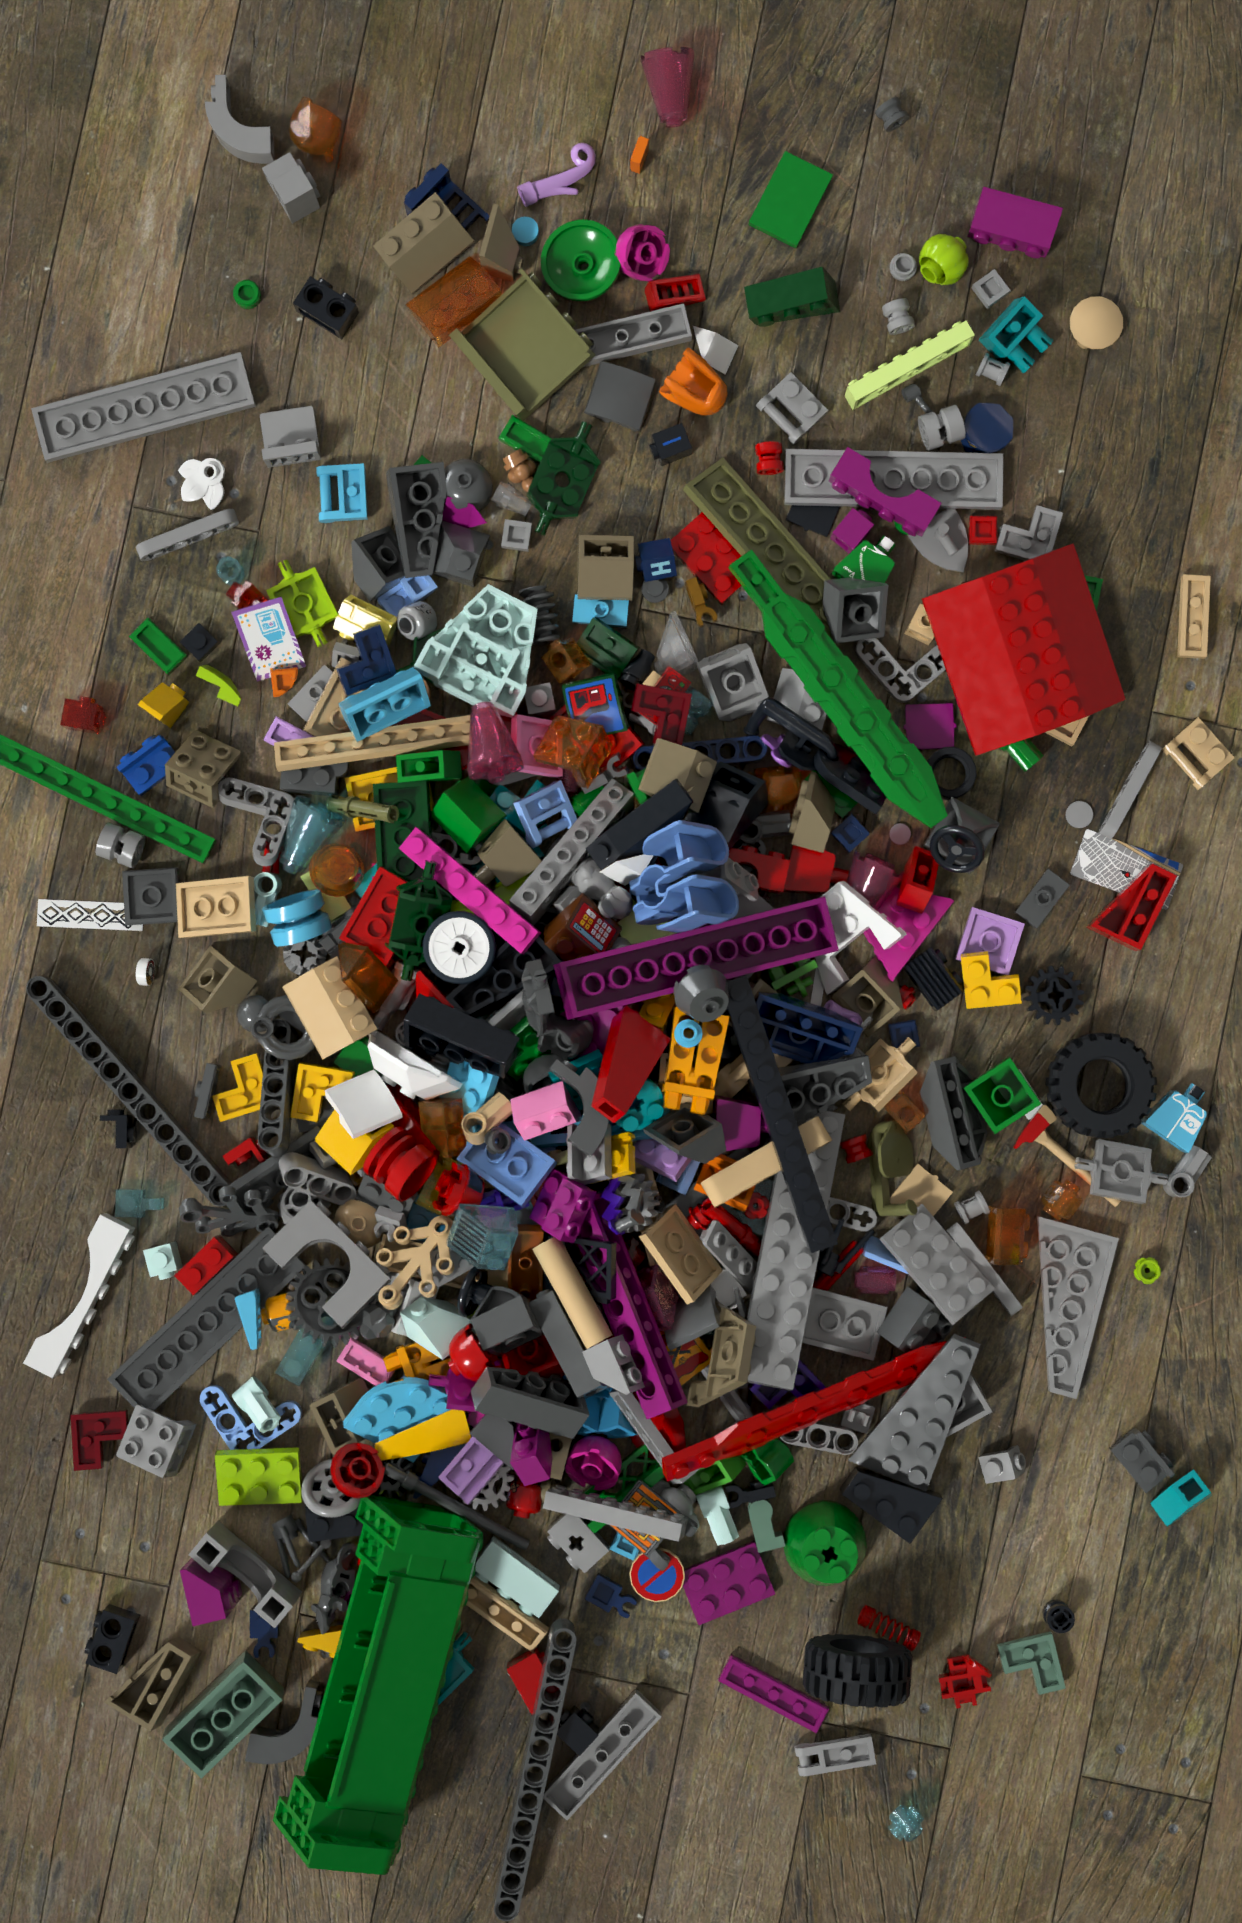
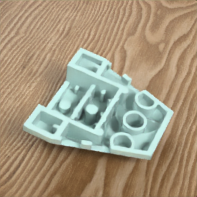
(483, 651)

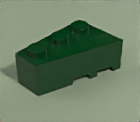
(792, 297)

